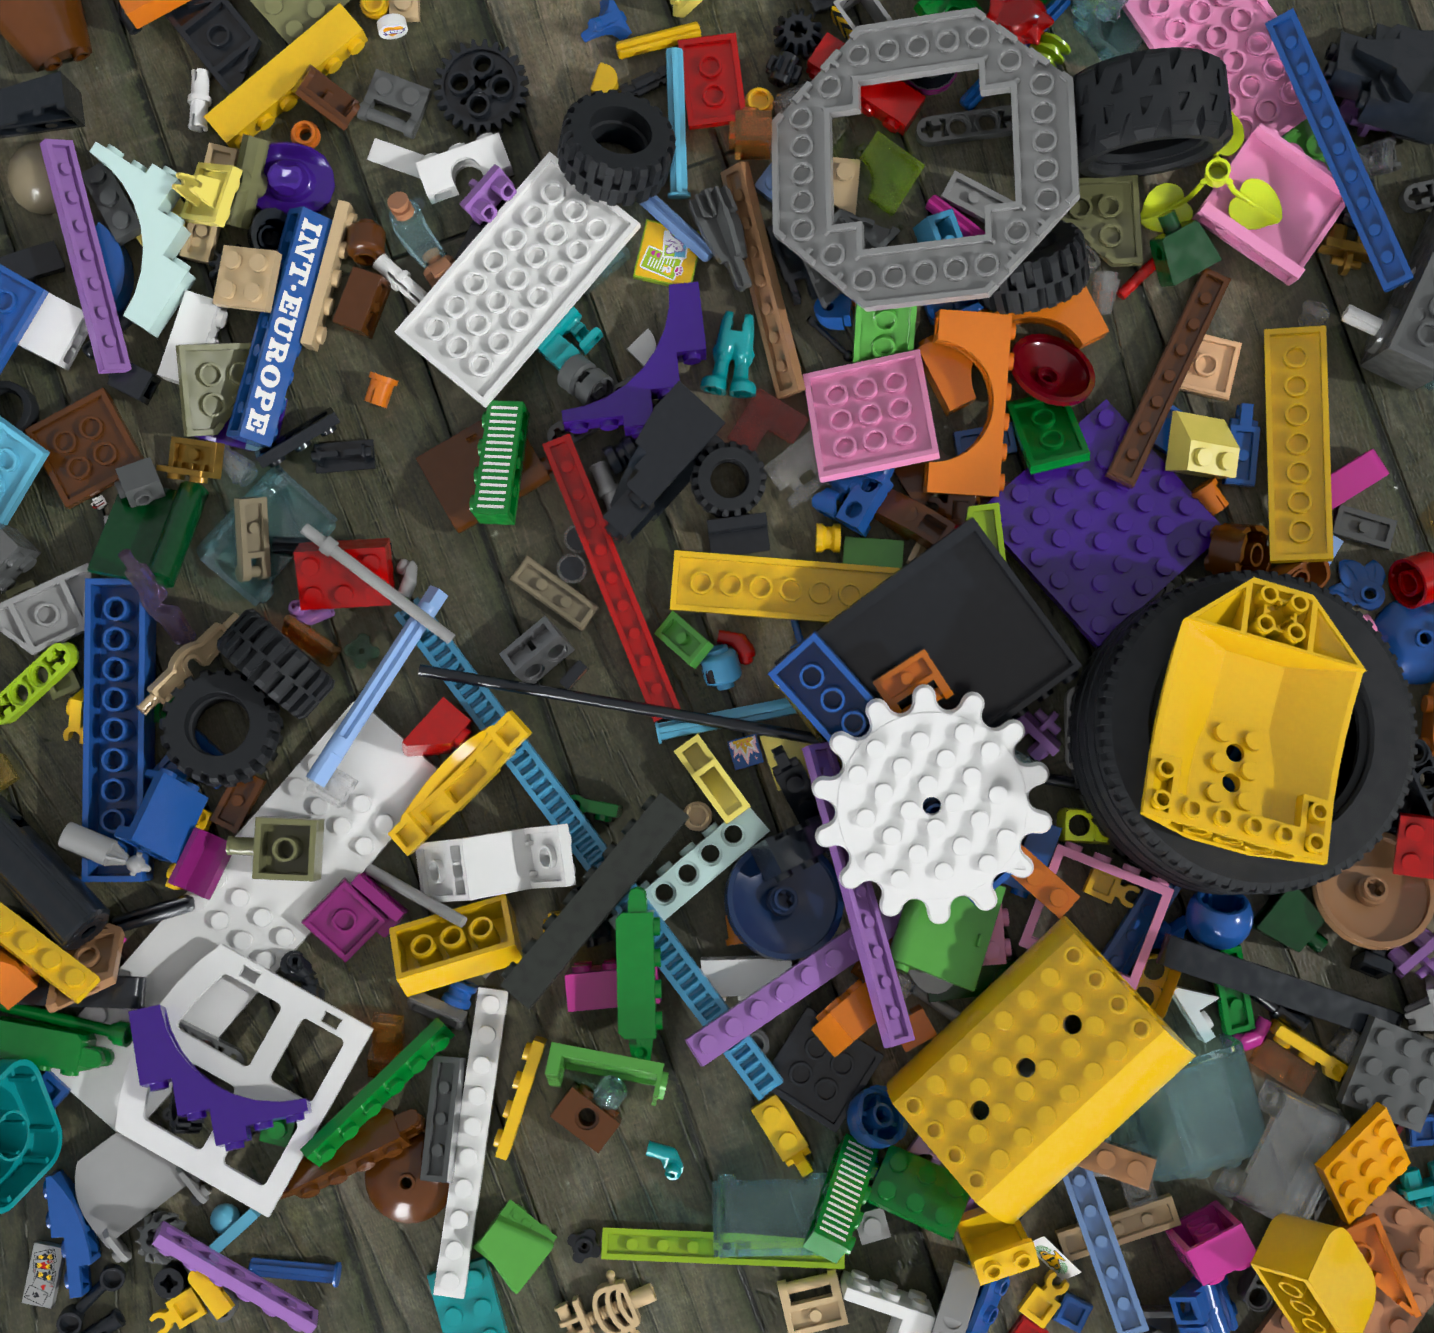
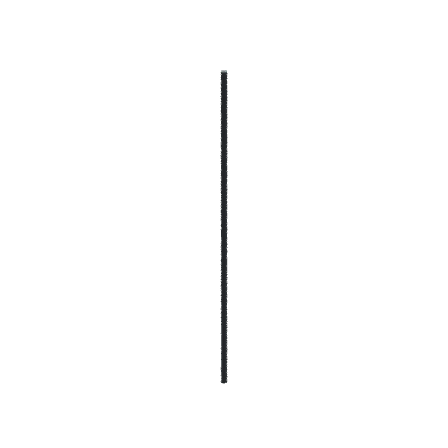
(646, 709)

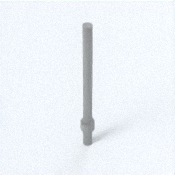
(330, 547)

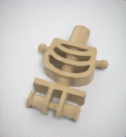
(631, 1300)

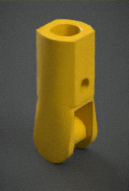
(212, 1295)

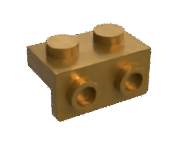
(194, 458)

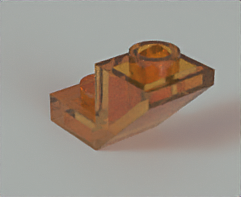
(386, 1042)

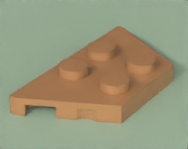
(100, 956)

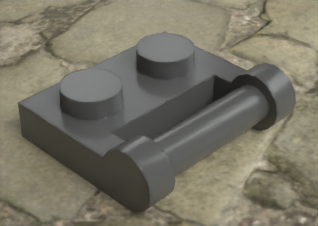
(399, 96)

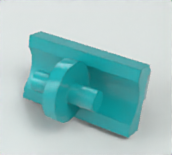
(1416, 1188)

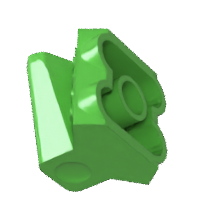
(515, 1244)

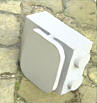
(56, 332)

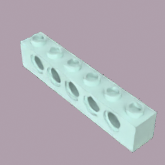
(752, 831)

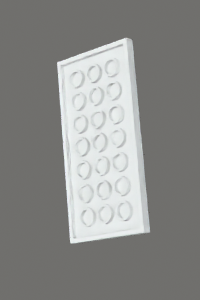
(516, 281)

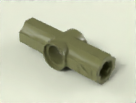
(252, 181)

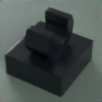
(1372, 963)

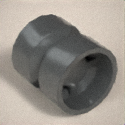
(584, 380)

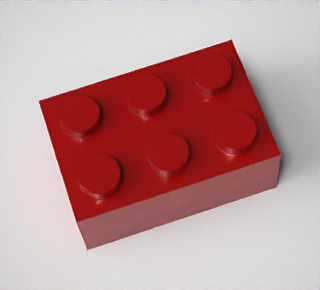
(330, 585)

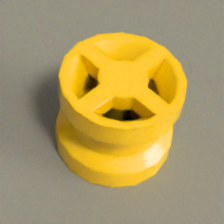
(828, 537)

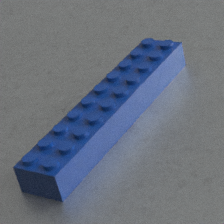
(832, 697)
(115, 733)

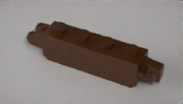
(377, 1139)

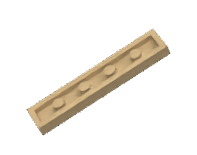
(328, 277)

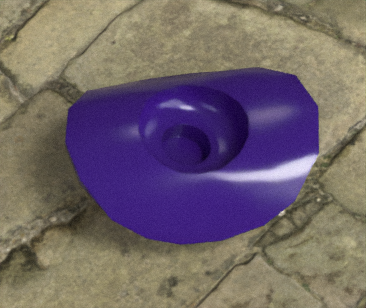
(296, 178)

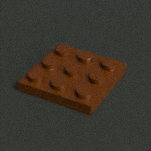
(85, 447)

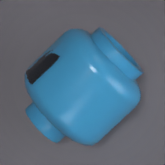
(721, 667)

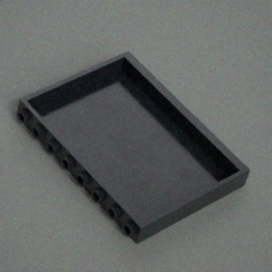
(968, 617)

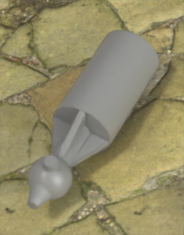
(100, 848)

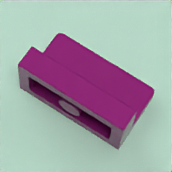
(201, 864)
(383, 900)

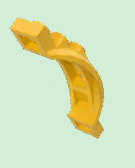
(459, 781)

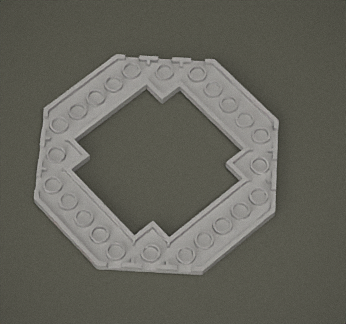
(938, 269)

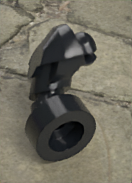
(299, 969)

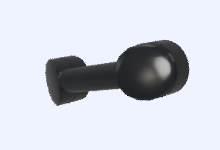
(73, 1315)

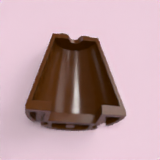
(46, 31)

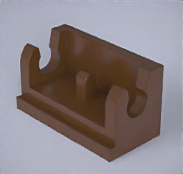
(326, 97)
(362, 302)

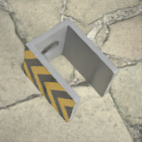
(844, 23)

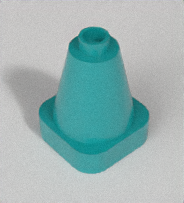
(28, 1130)

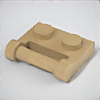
(816, 1312)

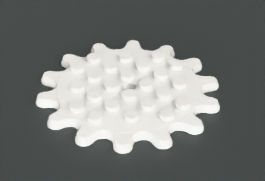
(921, 757)

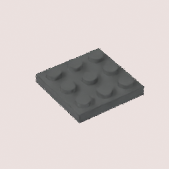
(1391, 1069)

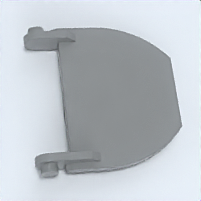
(125, 1183)

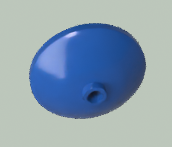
(1402, 631)

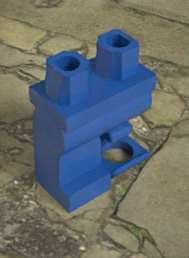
(864, 498)
(1206, 1308)

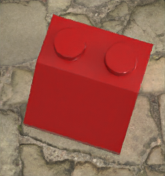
(438, 731)

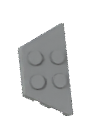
(47, 612)

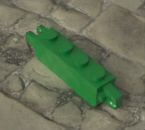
(637, 976)
(52, 1046)

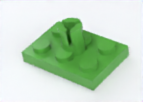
(883, 332)

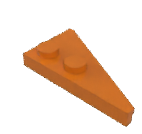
(1379, 1255)

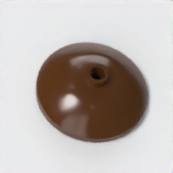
(400, 1202)

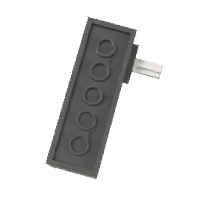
(1403, 334)

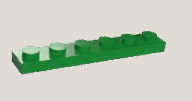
(377, 1093)

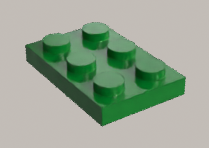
(1047, 434)
(919, 1192)

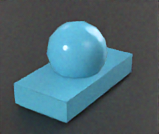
(227, 1221)

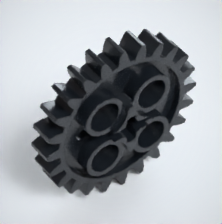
(464, 69)

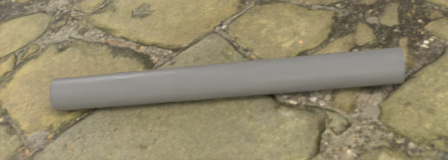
(416, 895)

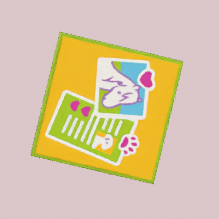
(664, 257)

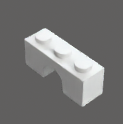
(440, 170)

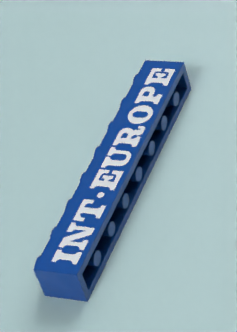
(279, 333)

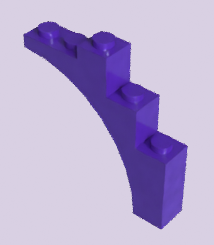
(632, 403)
(163, 1061)

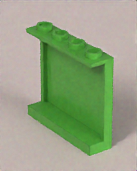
(604, 1064)

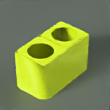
(1063, 822)

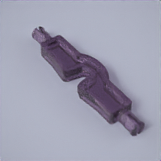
(151, 595)

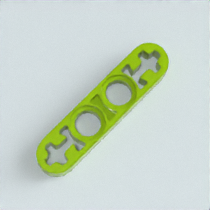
(34, 685)

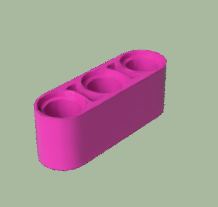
(1356, 476)

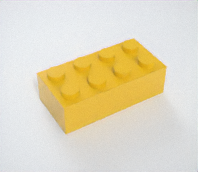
(438, 953)

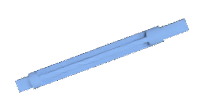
(374, 690)

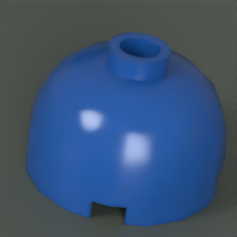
(875, 1119)

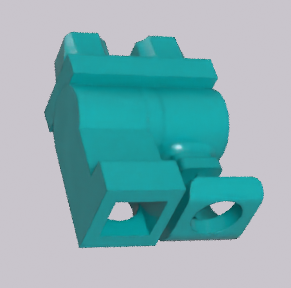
(558, 349)

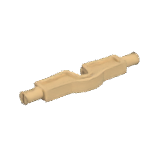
(201, 650)

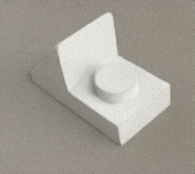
(1190, 1003)

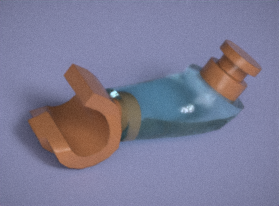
(417, 237)

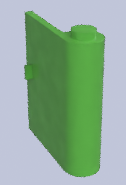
(949, 949)

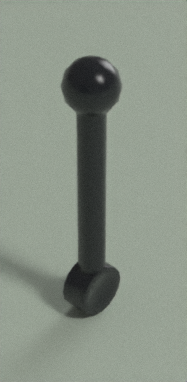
(847, 354)

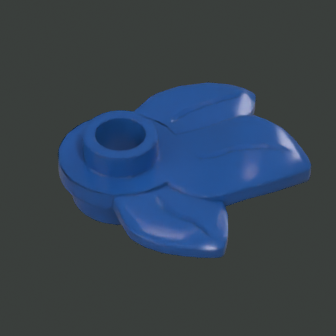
(1359, 579)

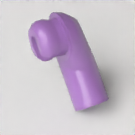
(309, 617)

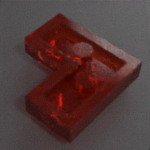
(767, 414)

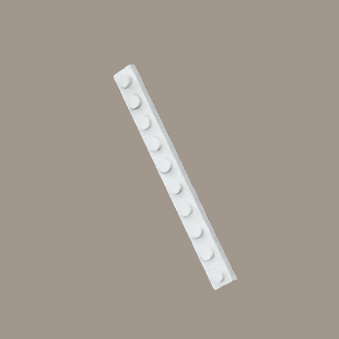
(471, 1143)

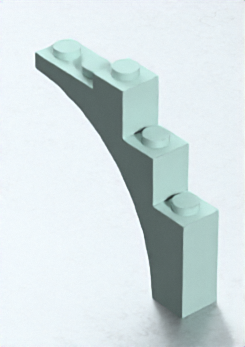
(162, 274)

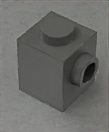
(139, 483)

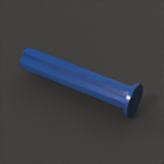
(296, 1270)

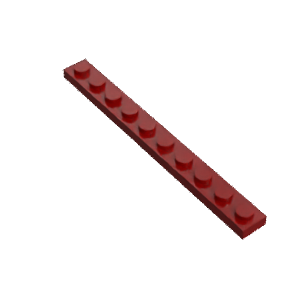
(609, 573)

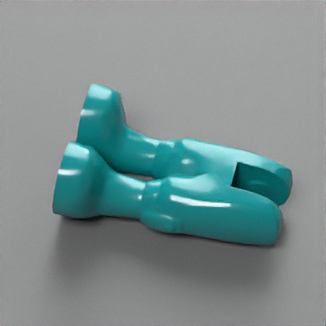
(737, 347)

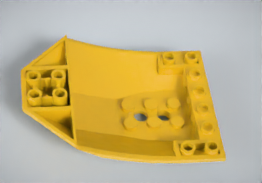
(1279, 686)

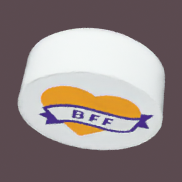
(392, 26)

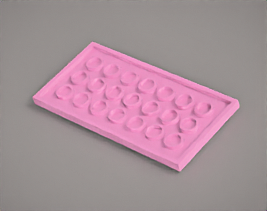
(1237, 35)

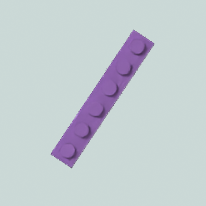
(235, 1277)

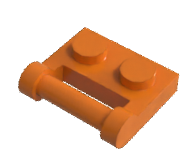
(906, 676)

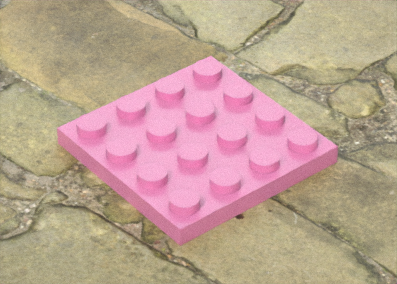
(870, 416)

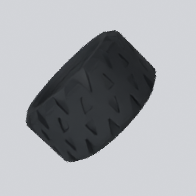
(1151, 112)

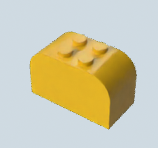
(1315, 1275)

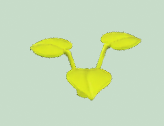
(1253, 206)

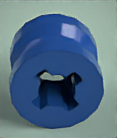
(460, 994)

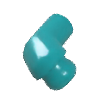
(669, 1157)

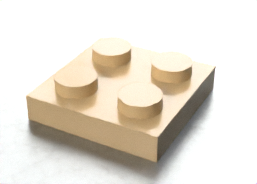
(247, 278)

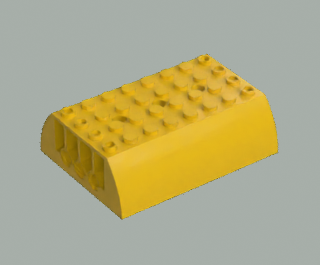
(1080, 1081)

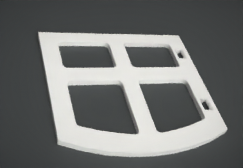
(248, 1081)

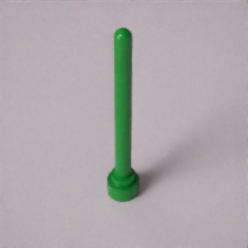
(118, 1032)

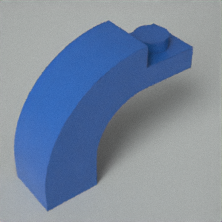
(118, 267)

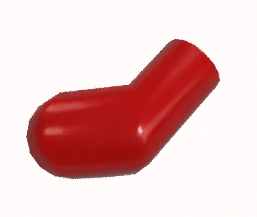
(740, 643)

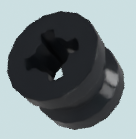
(176, 1274)

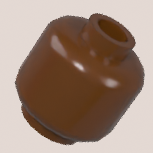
(365, 241)

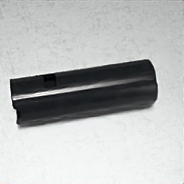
(47, 884)

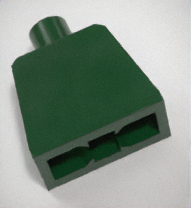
(1181, 250)
(1291, 922)

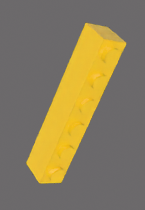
(269, 91)

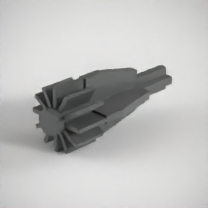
(722, 231)

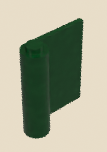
(152, 532)

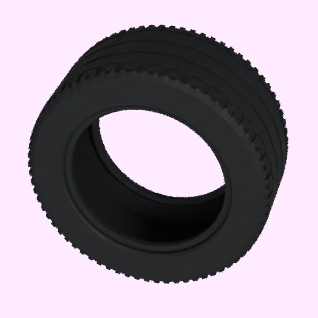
(1115, 727)

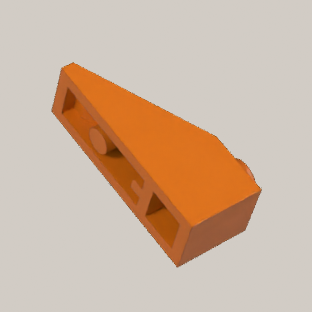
(15, 979)

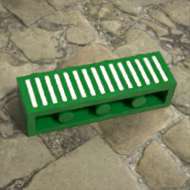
(500, 462)
(841, 1200)

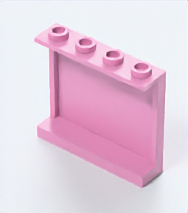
(1306, 196)

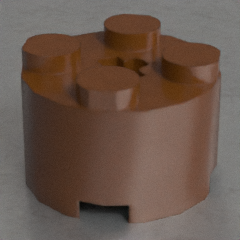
(1237, 548)

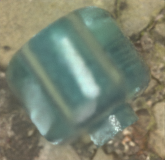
(610, 1093)

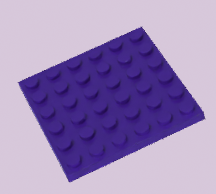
(1097, 542)

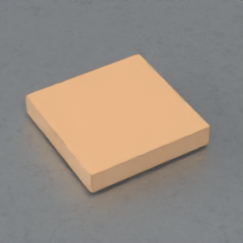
(1213, 368)

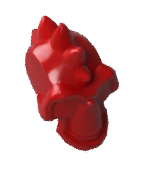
(1021, 17)

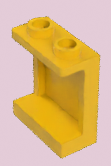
(995, 1246)

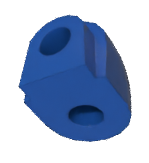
(837, 314)

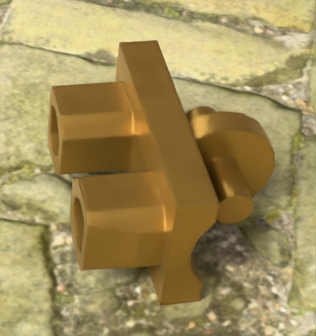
(1343, 252)

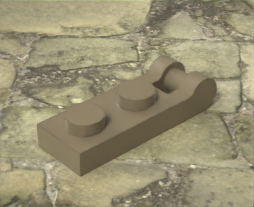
(252, 538)

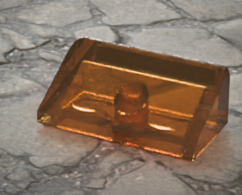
(310, 640)

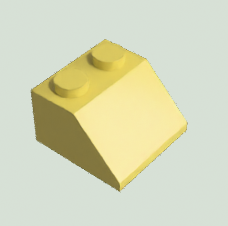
(1201, 447)

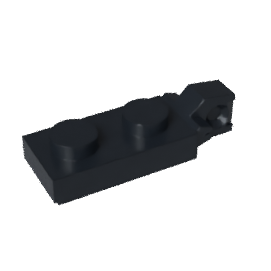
(795, 785)

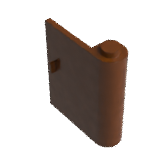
(451, 473)

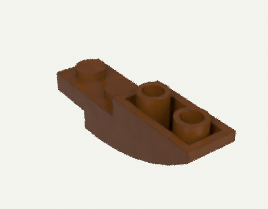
(912, 519)

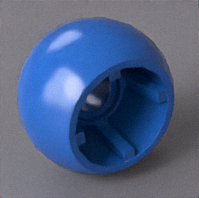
(1219, 919)

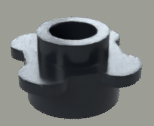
(576, 1241)

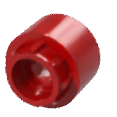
(1413, 580)

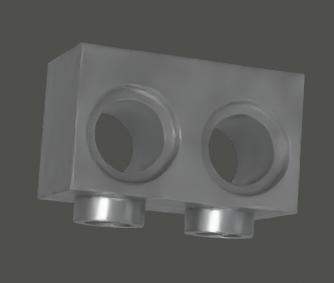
(536, 651)

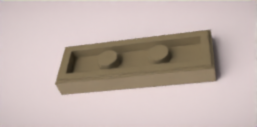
(554, 593)

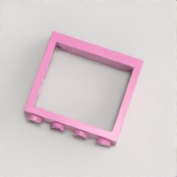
(1127, 873)

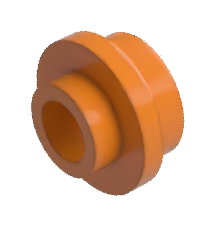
(303, 127)

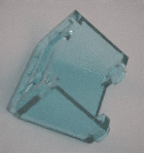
(288, 512)
(763, 1215)

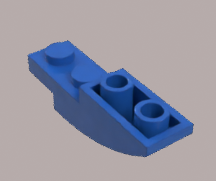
(67, 1221)

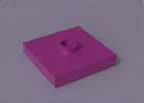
(344, 920)

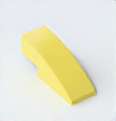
(712, 779)

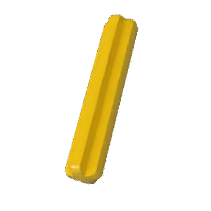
(656, 40)

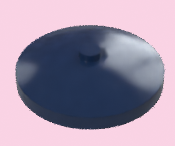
(783, 917)

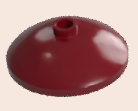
(1052, 370)

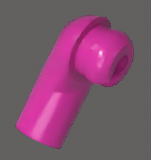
(1255, 1036)

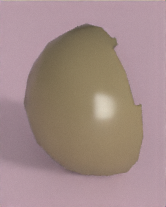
(29, 179)

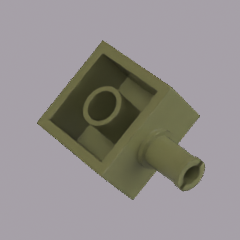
(283, 848)

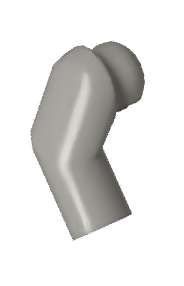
(409, 581)

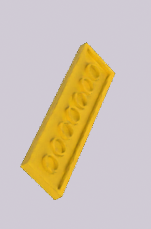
(1298, 445)
(769, 586)

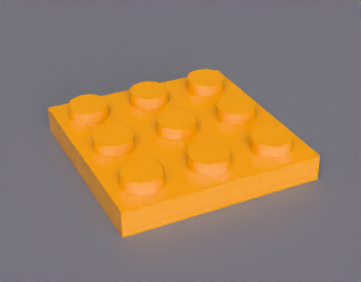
(1363, 1163)

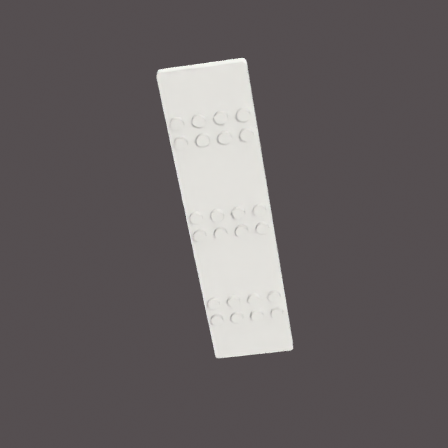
(259, 914)

